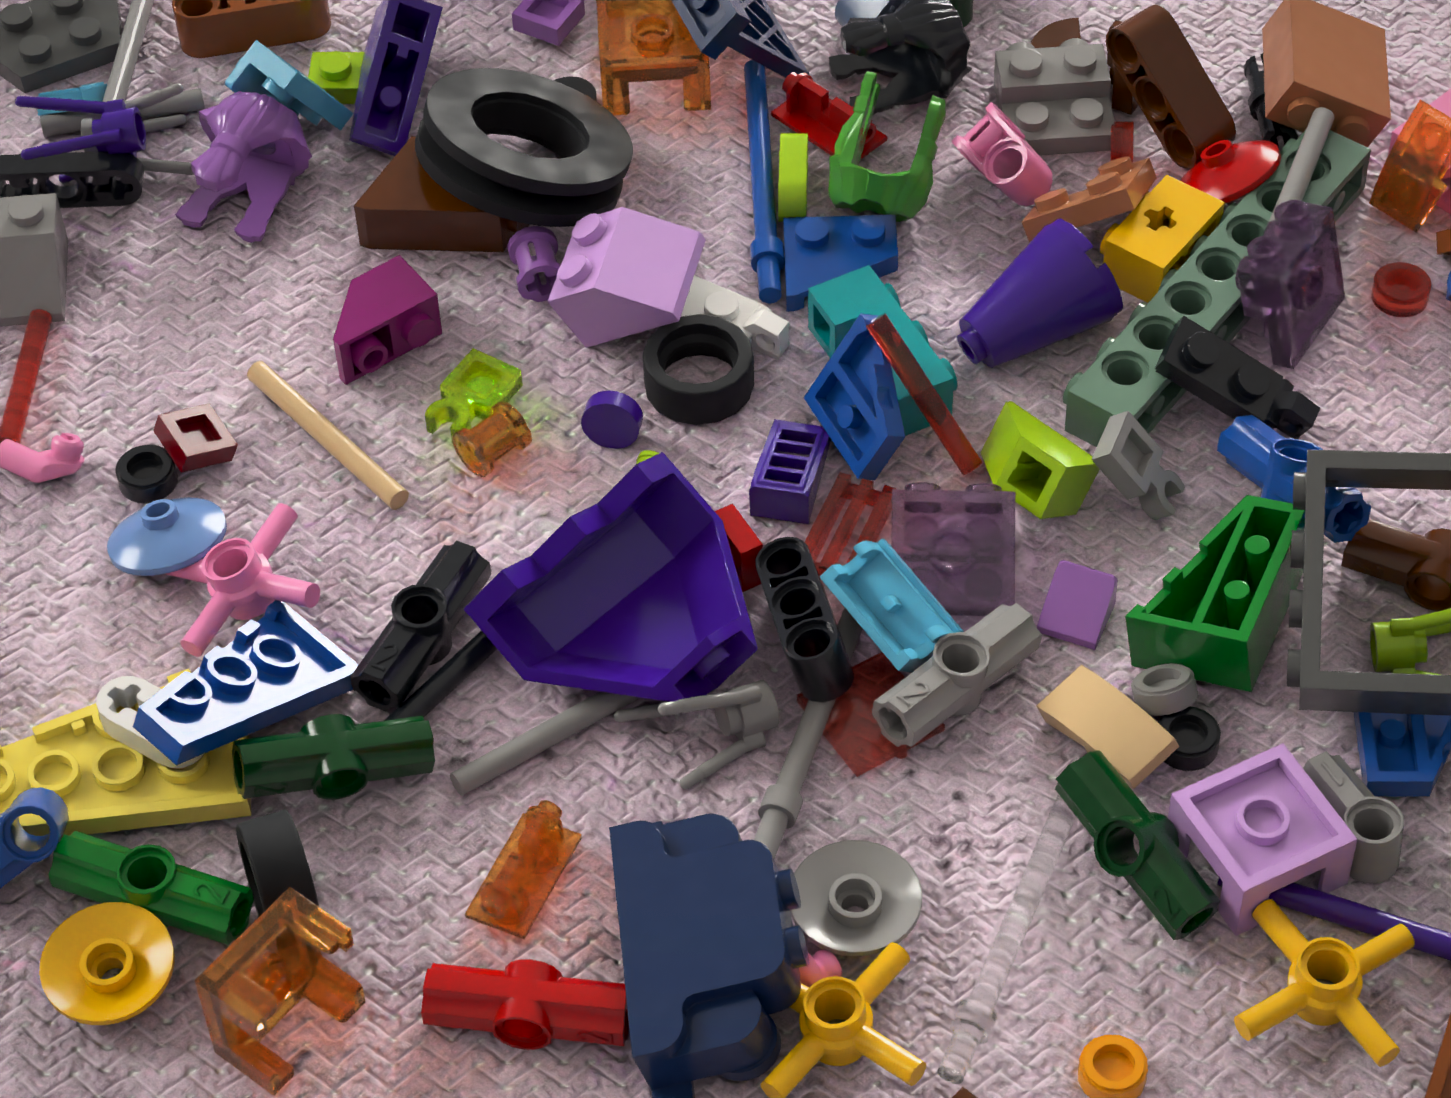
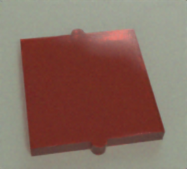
(851, 724)

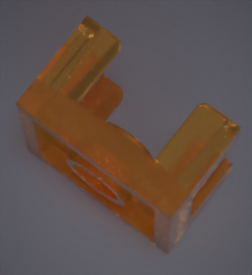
(648, 44)
(267, 975)

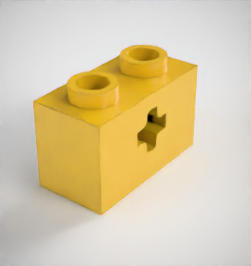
(1158, 235)

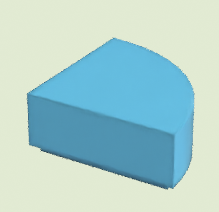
(87, 92)

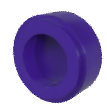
(612, 419)

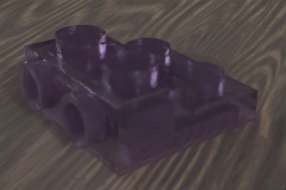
(1293, 278)
(958, 543)

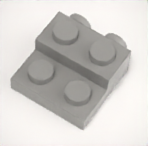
(1057, 95)

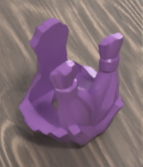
(252, 148)

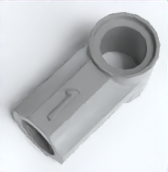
(1371, 819)

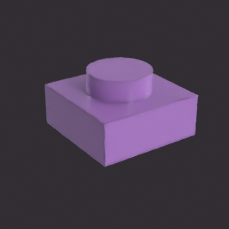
(548, 18)

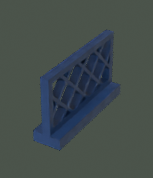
(744, 27)

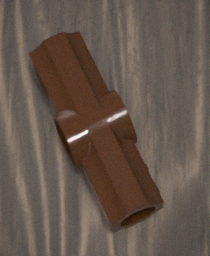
(1405, 559)

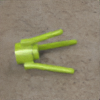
(1403, 641)

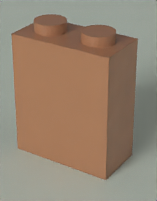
(1329, 62)

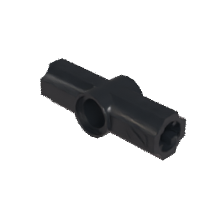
(420, 626)

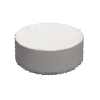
(1165, 689)

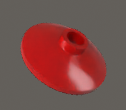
(1233, 169)

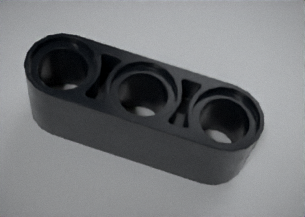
(804, 619)

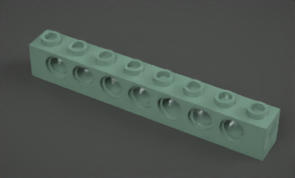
(1203, 291)

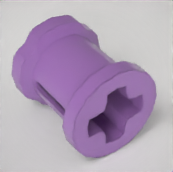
(529, 266)

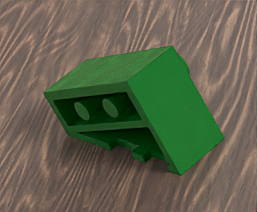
(1226, 600)

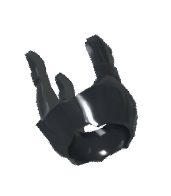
(915, 45)

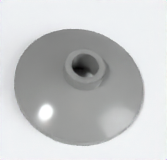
(859, 876)

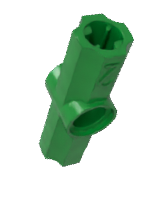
(180, 894)

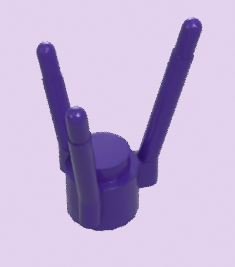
(116, 132)

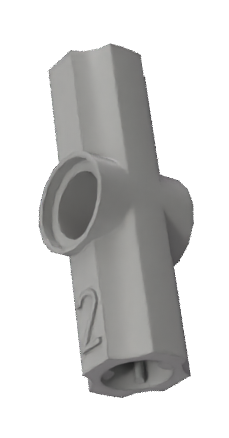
(956, 674)

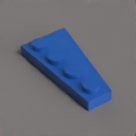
(251, 683)

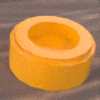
(1112, 1068)

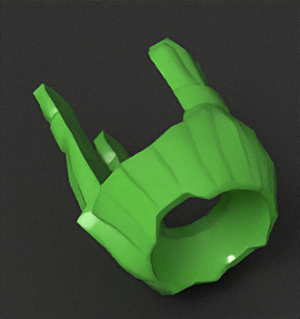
(882, 193)

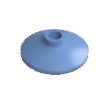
(166, 536)

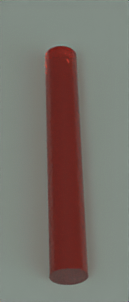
(25, 376)
(924, 394)

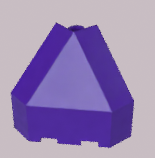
(626, 596)

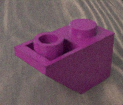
(384, 318)

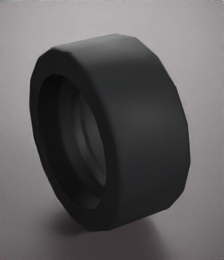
(703, 401)
(274, 859)

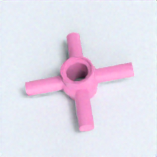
(243, 580)

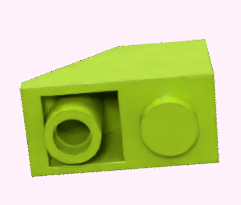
(1037, 464)

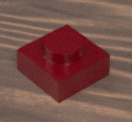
(195, 437)

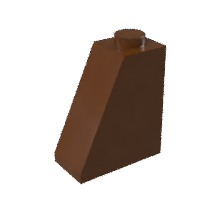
(415, 213)

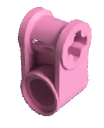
(1005, 157)

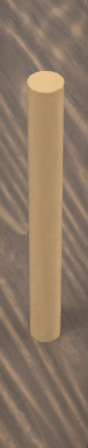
(328, 435)

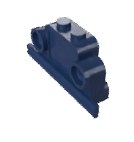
(704, 950)

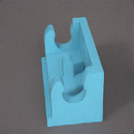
(890, 604)

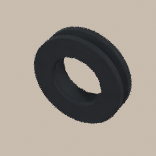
(511, 184)

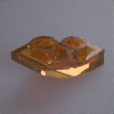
(1414, 168)

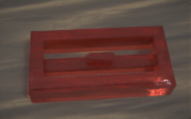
(860, 497)

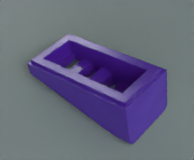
(782, 499)

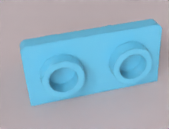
(269, 74)

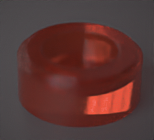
(1122, 140)
(1401, 289)

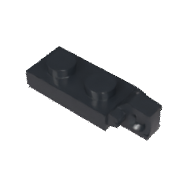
(1233, 380)

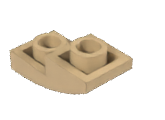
(1108, 721)

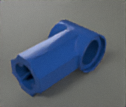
(20, 848)

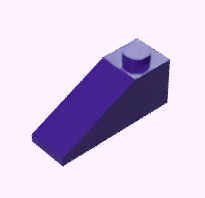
(393, 73)

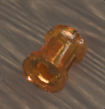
(492, 439)

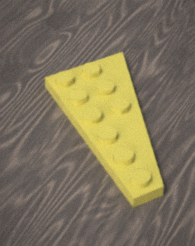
(112, 784)

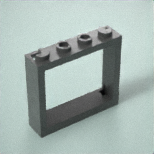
(1341, 689)

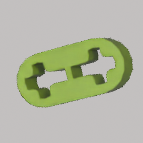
(793, 175)

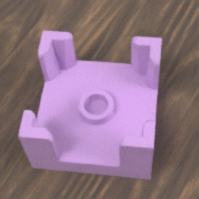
(1262, 831)

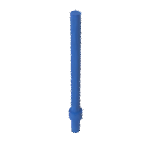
(766, 249)

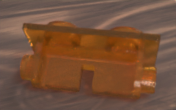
(525, 871)

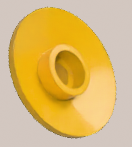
(101, 940)

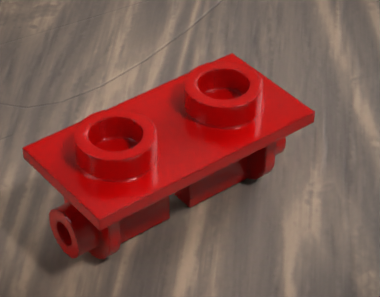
(813, 112)

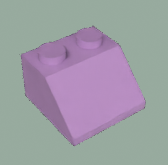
(624, 275)

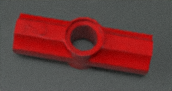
(525, 1004)

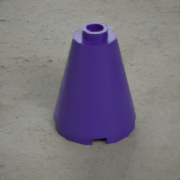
(1040, 299)

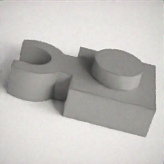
(1131, 463)

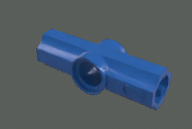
(1271, 463)

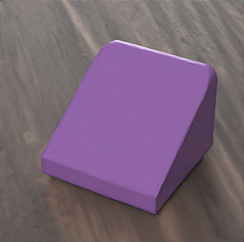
(1078, 604)

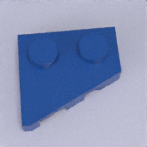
(833, 246)
(859, 402)
(1402, 752)

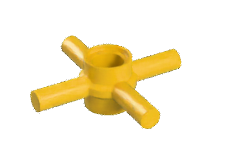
(1320, 1002)
(849, 1040)

